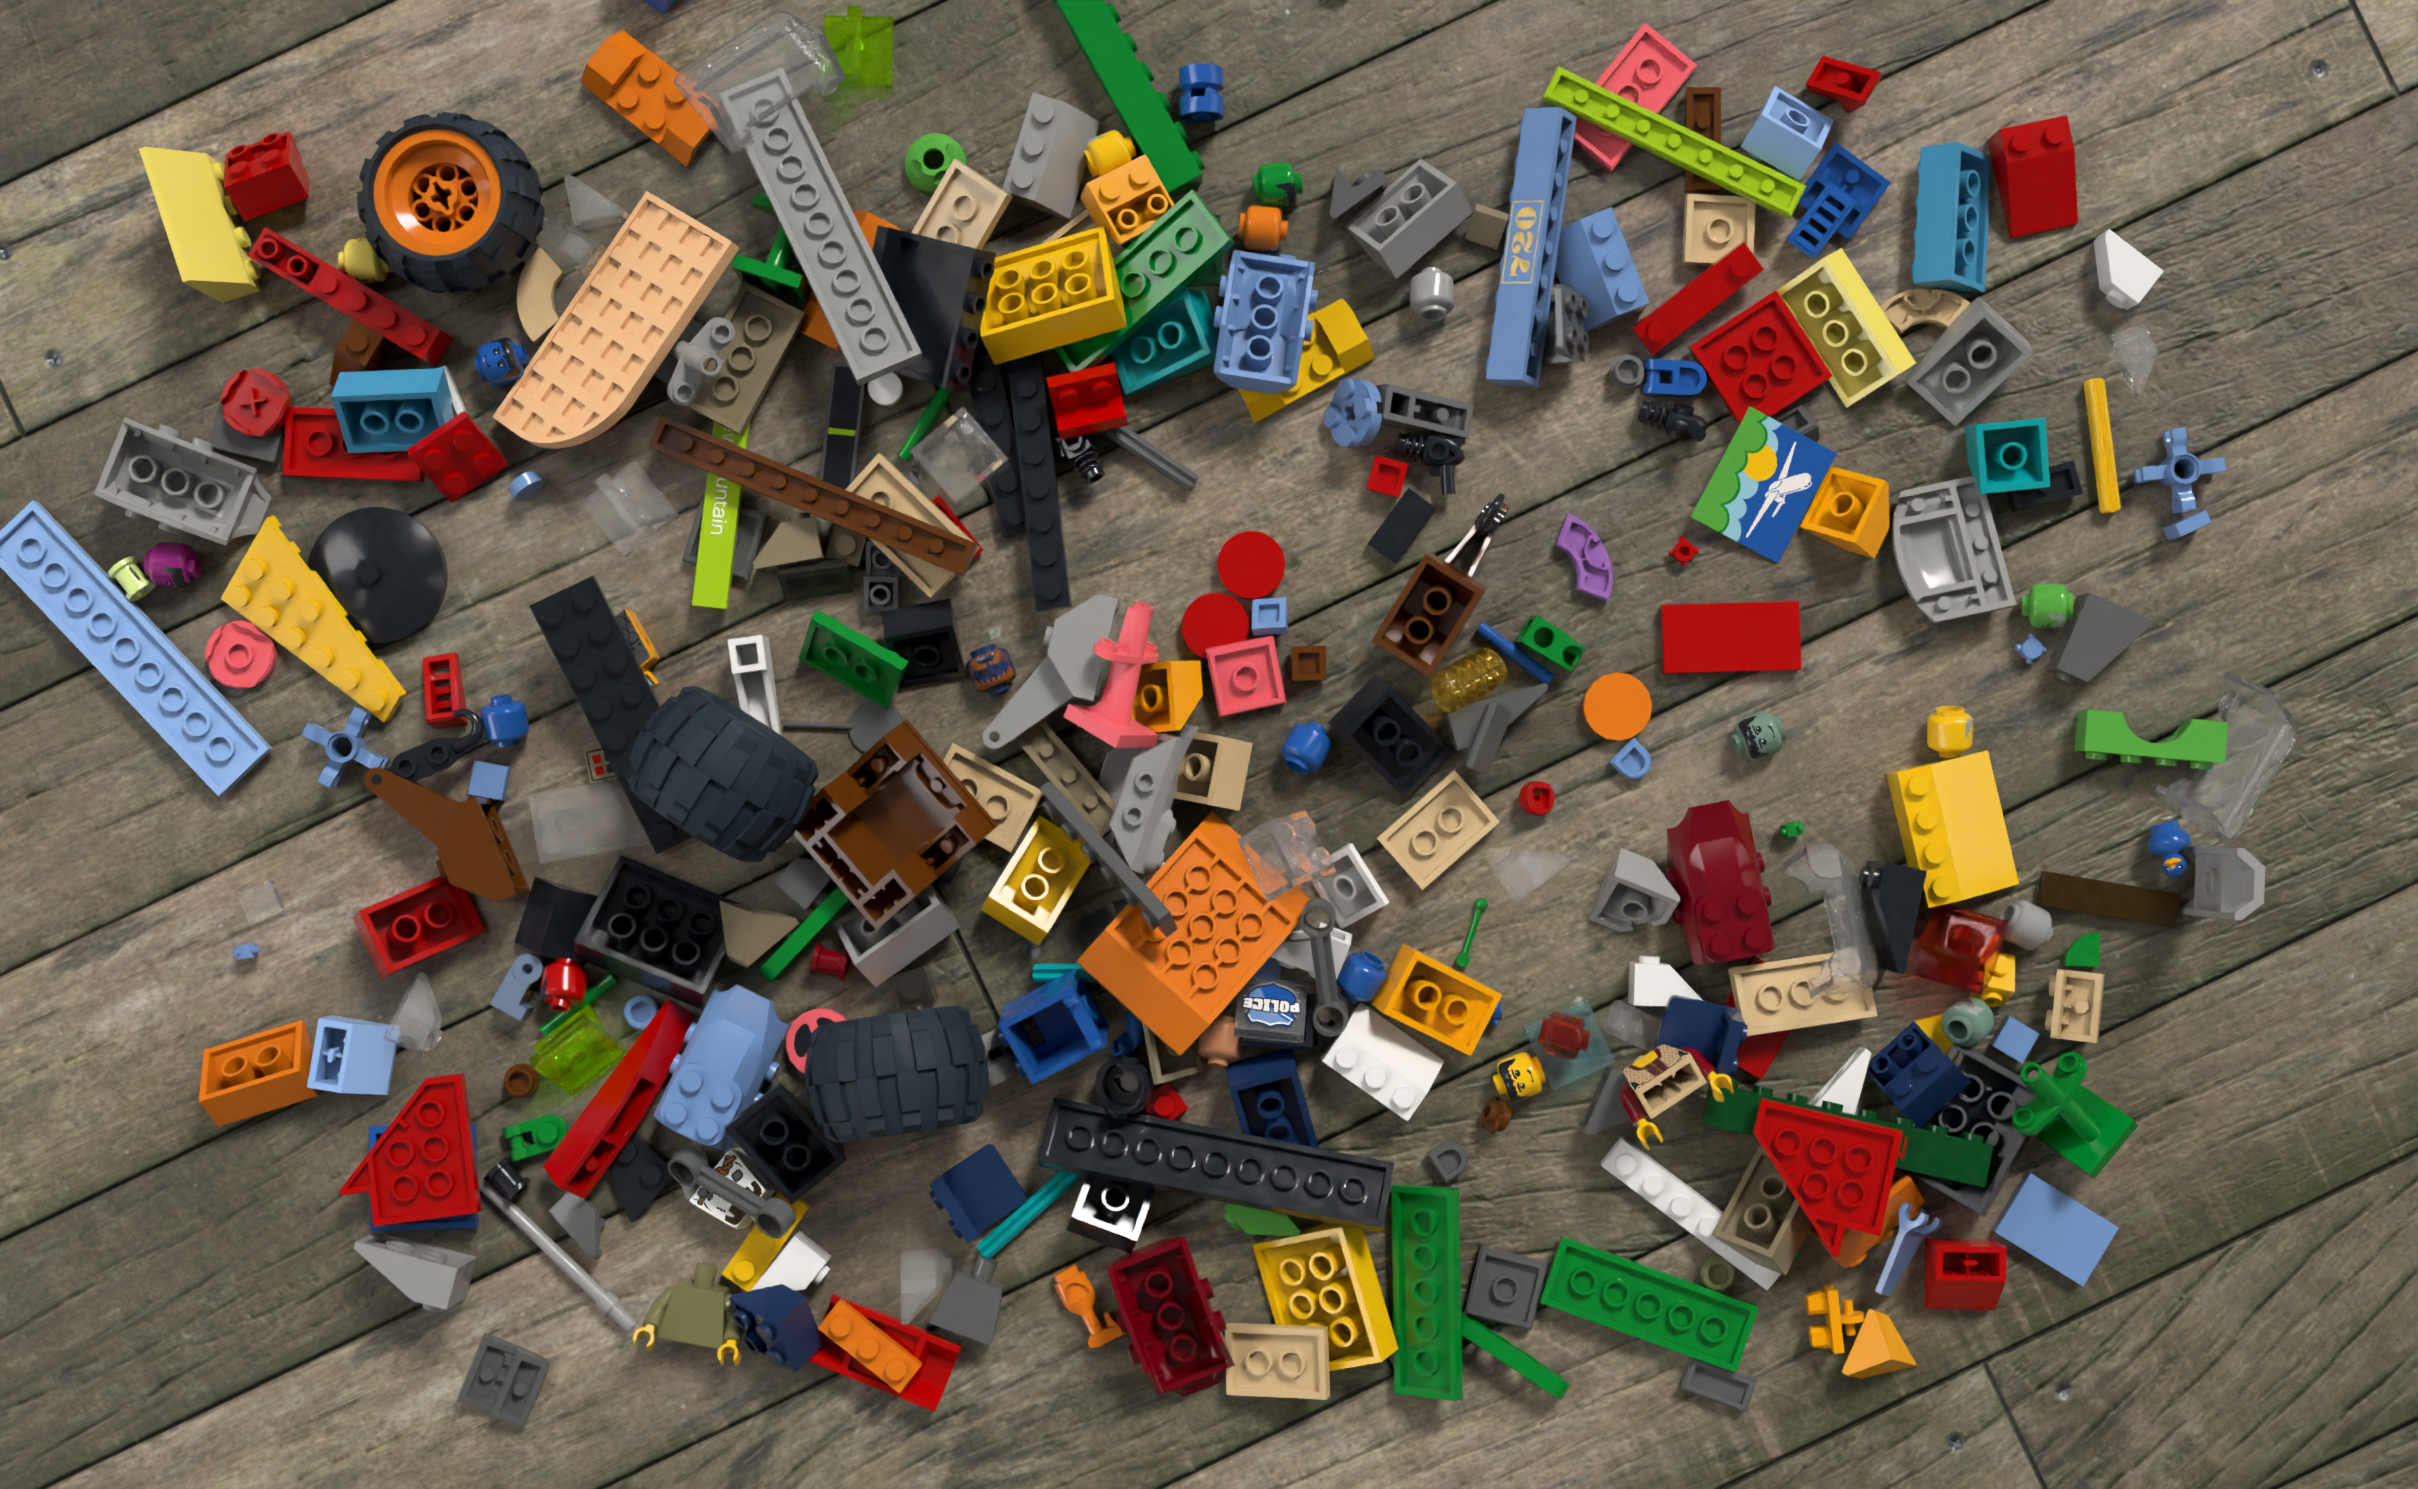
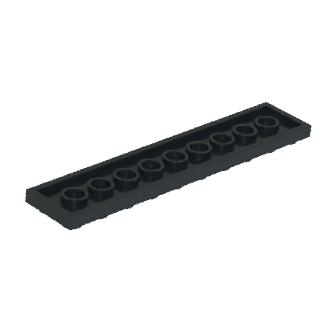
(1217, 1165)

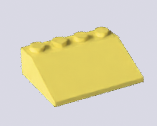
(201, 223)

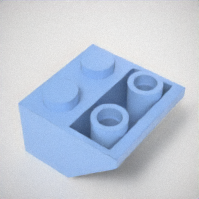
(351, 1057)

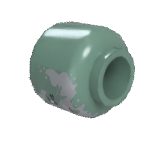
(1967, 1021)

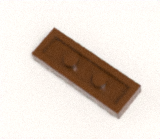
(1704, 118)

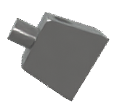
(971, 1303)

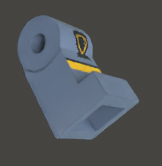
(518, 986)

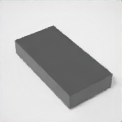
(1718, 1384)

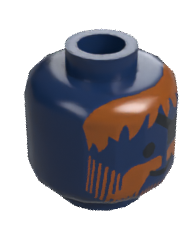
(991, 669)

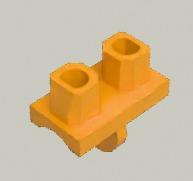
(1830, 1335)

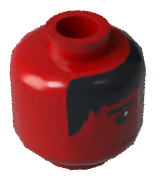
(563, 984)

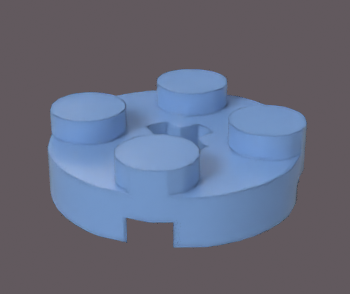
(1350, 399)

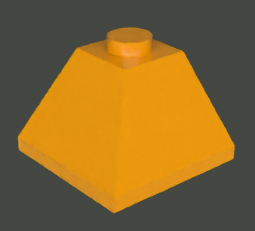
(1850, 511)
(1167, 694)

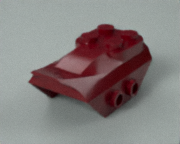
(1719, 885)
(1170, 1317)

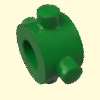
(1791, 829)

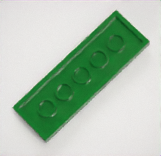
(1154, 272)
(1427, 1291)
(1648, 1304)

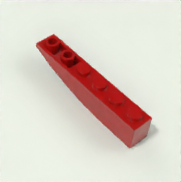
(350, 297)
(619, 1104)

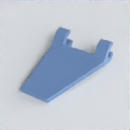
(1905, 1245)

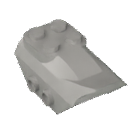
(182, 484)
(1144, 788)

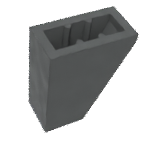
(2093, 638)

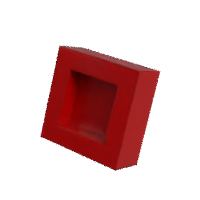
(1387, 476)
(1166, 1102)

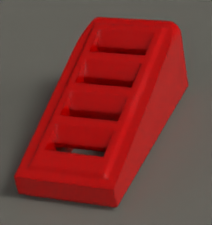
(455, 689)

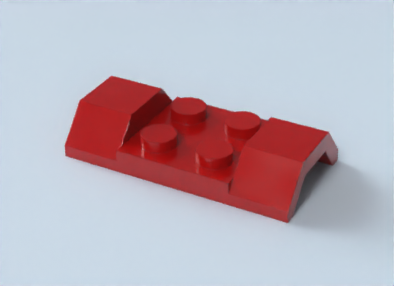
(934, 1352)

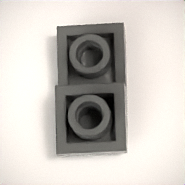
(881, 581)

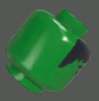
(1276, 185)

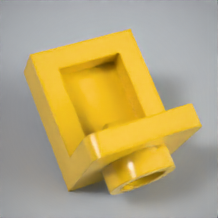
(2001, 984)

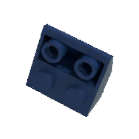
(1916, 1074)
(777, 1325)

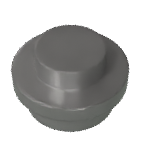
(1627, 371)

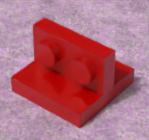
(1087, 401)

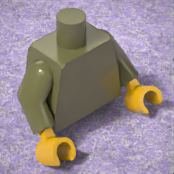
(695, 1314)

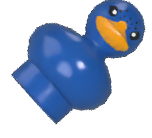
(2169, 841)

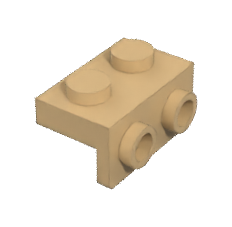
(2075, 1005)

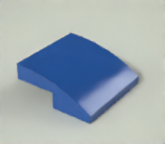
(1850, 176)

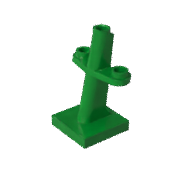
(776, 272)
(2072, 1117)

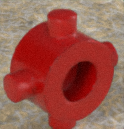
(1683, 551)

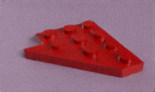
(423, 1159)
(1831, 1165)

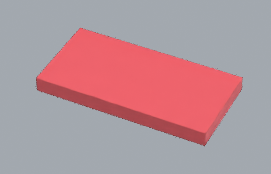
(1645, 73)

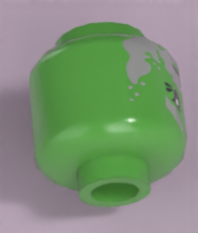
(2048, 605)

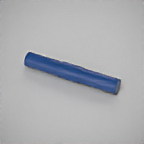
(1514, 653)

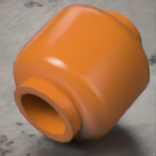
(1262, 228)

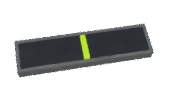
(842, 427)

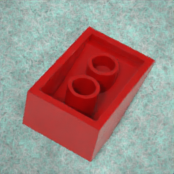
(2036, 176)
(417, 925)

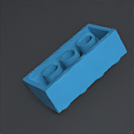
(1952, 218)

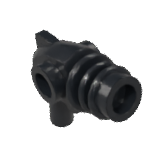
(1677, 420)
(1436, 453)
(1082, 454)

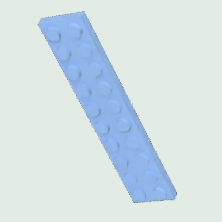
(129, 649)

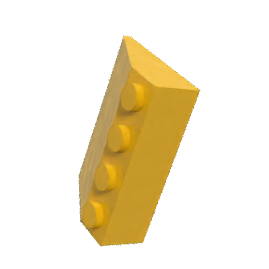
(1052, 296)
(1953, 828)
(1329, 1282)

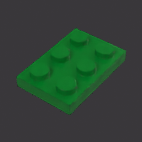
(852, 659)

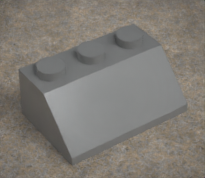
(1050, 157)
(1409, 218)
(898, 940)

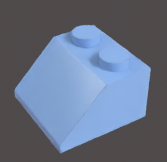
(1787, 134)

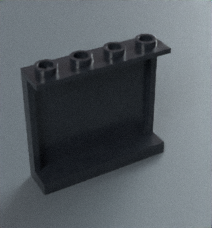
(942, 299)

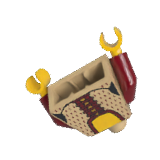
(1662, 1080)

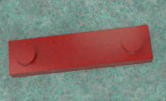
(1697, 298)

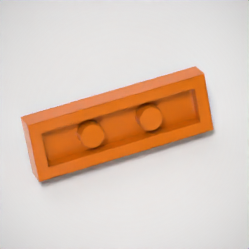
(870, 1345)

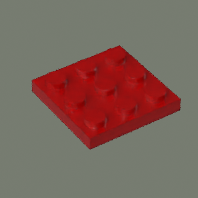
(1760, 359)

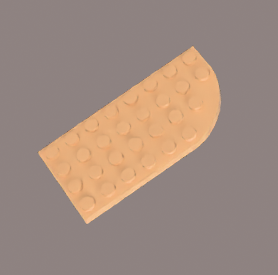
(617, 327)

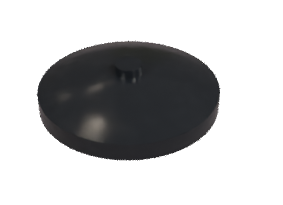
(382, 572)

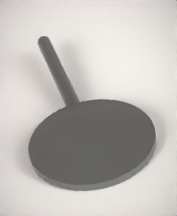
(866, 724)

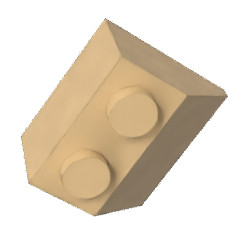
(1214, 771)

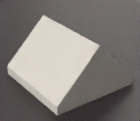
(1351, 887)

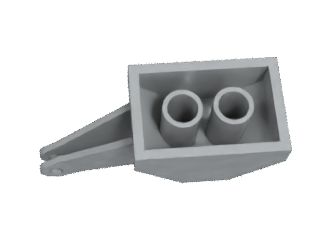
(1066, 672)

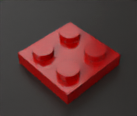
(457, 456)

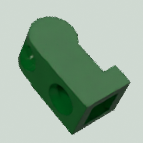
(1550, 643)

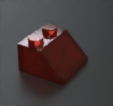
(1960, 948)

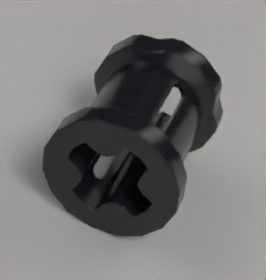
(507, 1179)

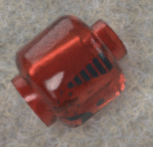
(1563, 1035)

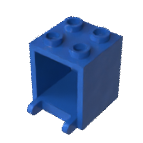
(1066, 1020)

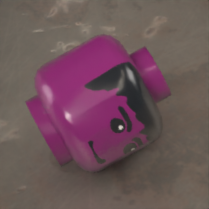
(172, 564)

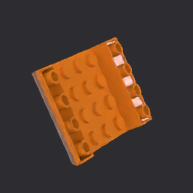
(1220, 940)

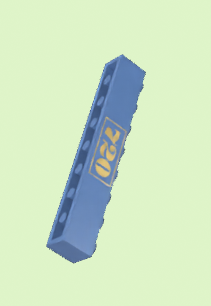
(1531, 247)

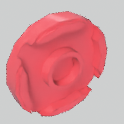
(241, 655)

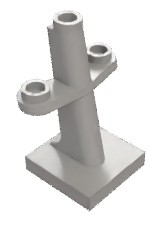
(685, 360)

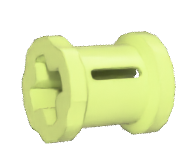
(131, 578)

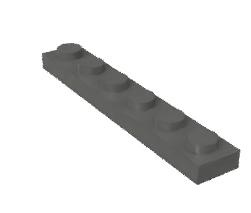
(1113, 867)

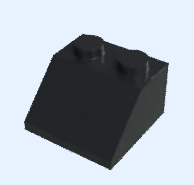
(927, 639)

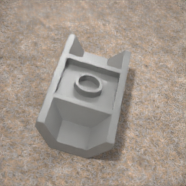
(2226, 883)

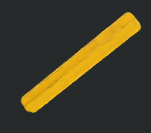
(2102, 445)

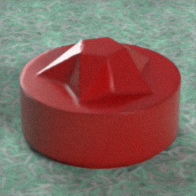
(1536, 798)

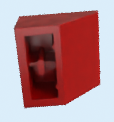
(265, 175)
(1963, 1273)

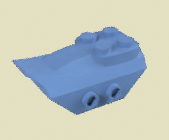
(1263, 320)
(722, 1066)

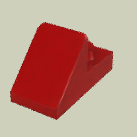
(1843, 82)

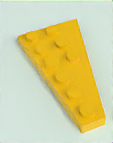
(304, 616)

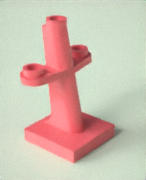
(1111, 716)

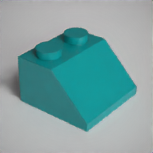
(2008, 455)

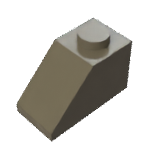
(792, 543)

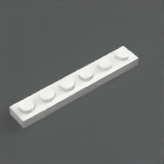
(1678, 1203)

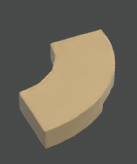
(536, 295)
(1923, 307)

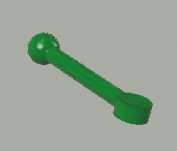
(1462, 958)

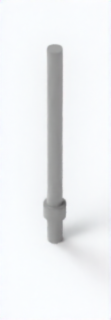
(606, 1301)

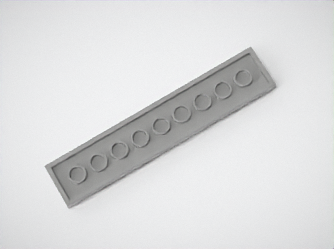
(830, 246)

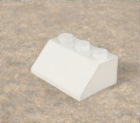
(1383, 1061)

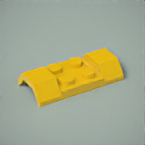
(1334, 350)

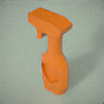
(1079, 1299)

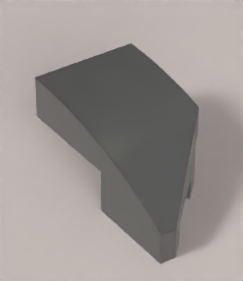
(580, 1221)

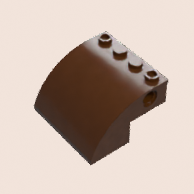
(892, 824)

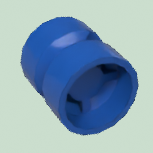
(1200, 87)

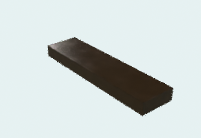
(2108, 899)

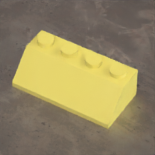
(1846, 327)

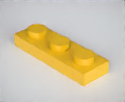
(760, 1250)

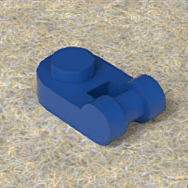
(1686, 378)

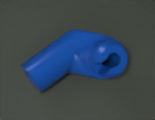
(1131, 1039)

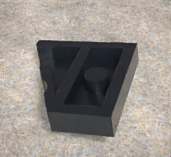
(639, 1175)

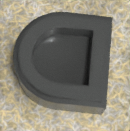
(1449, 1159)

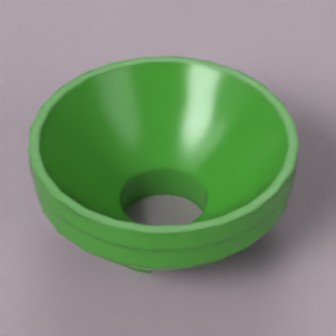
(920, 176)

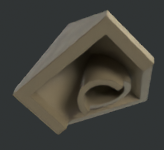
(752, 931)

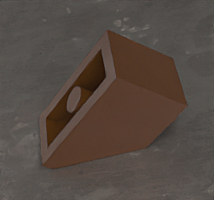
(360, 351)

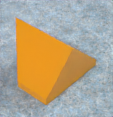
(1877, 1349)

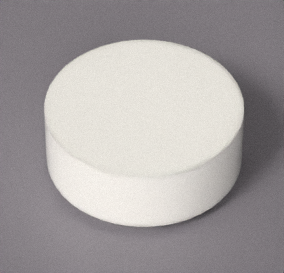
(886, 389)

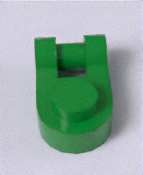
(546, 1133)

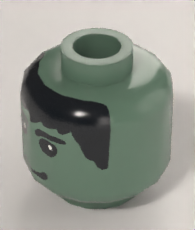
(1758, 735)

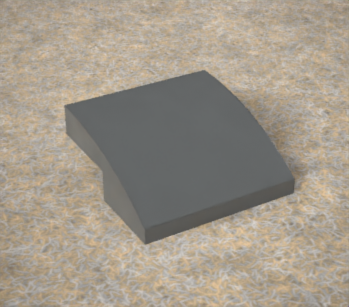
(503, 1379)

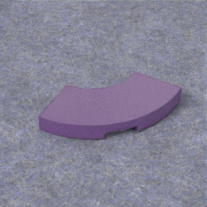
(1588, 556)

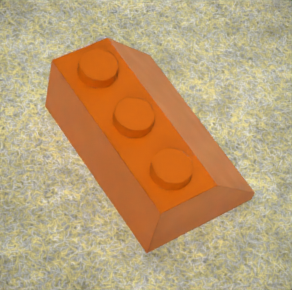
(256, 1073)
(1856, 1243)

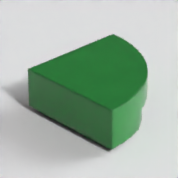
(2083, 951)

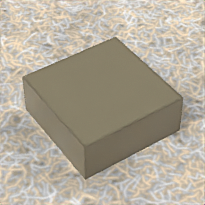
(1486, 226)

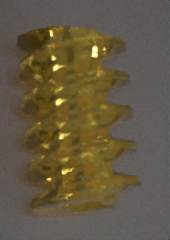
(1468, 679)

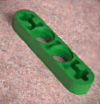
(804, 935)
(1513, 1356)

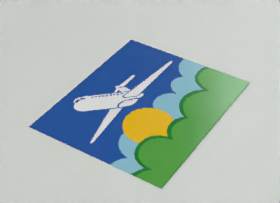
(1763, 484)

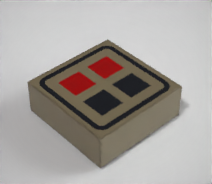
(598, 766)

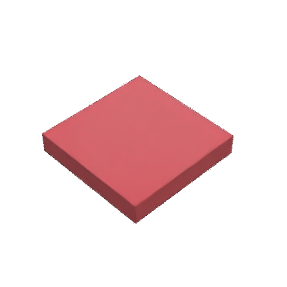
(1245, 675)

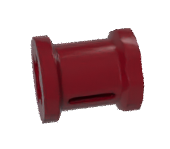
(830, 962)

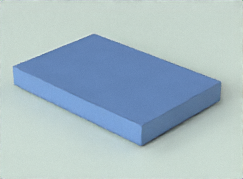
(2055, 1228)

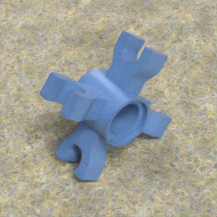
(2182, 494)
(353, 731)

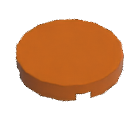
(1617, 706)

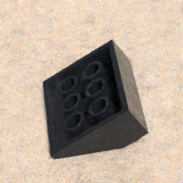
(656, 932)
(1985, 1110)

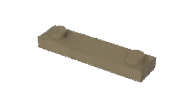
(1068, 776)

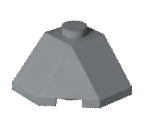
(1633, 894)

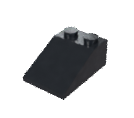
(1391, 736)
(1891, 906)
(786, 1142)
(1111, 1212)

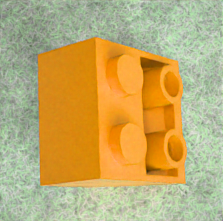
(1127, 200)

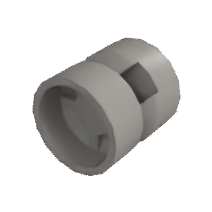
(1002, 1066)

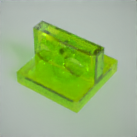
(862, 47)
(577, 1051)

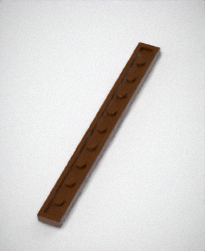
(813, 496)

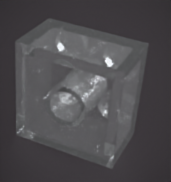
(1286, 855)

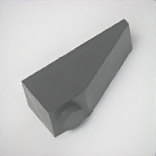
(1423, 412)
(1465, 720)

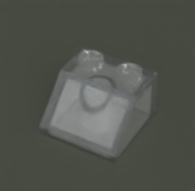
(958, 457)

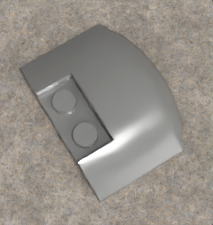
(1950, 551)

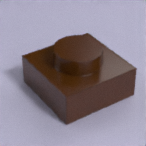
(1308, 663)

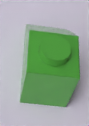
(1260, 1221)

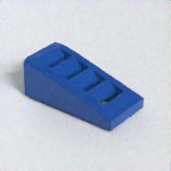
(1801, 243)

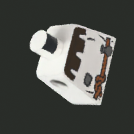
(742, 1170)

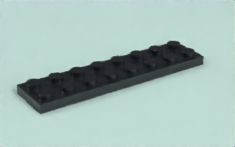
(606, 685)

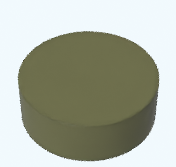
(1716, 1273)

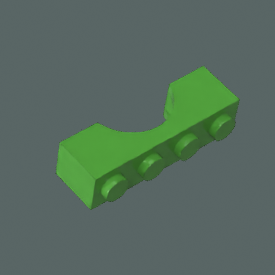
(2108, 734)

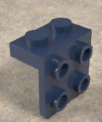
(1706, 1027)
(977, 1192)

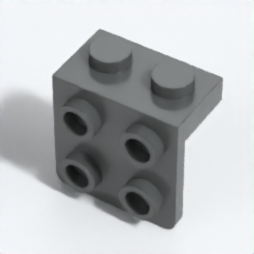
(1565, 331)

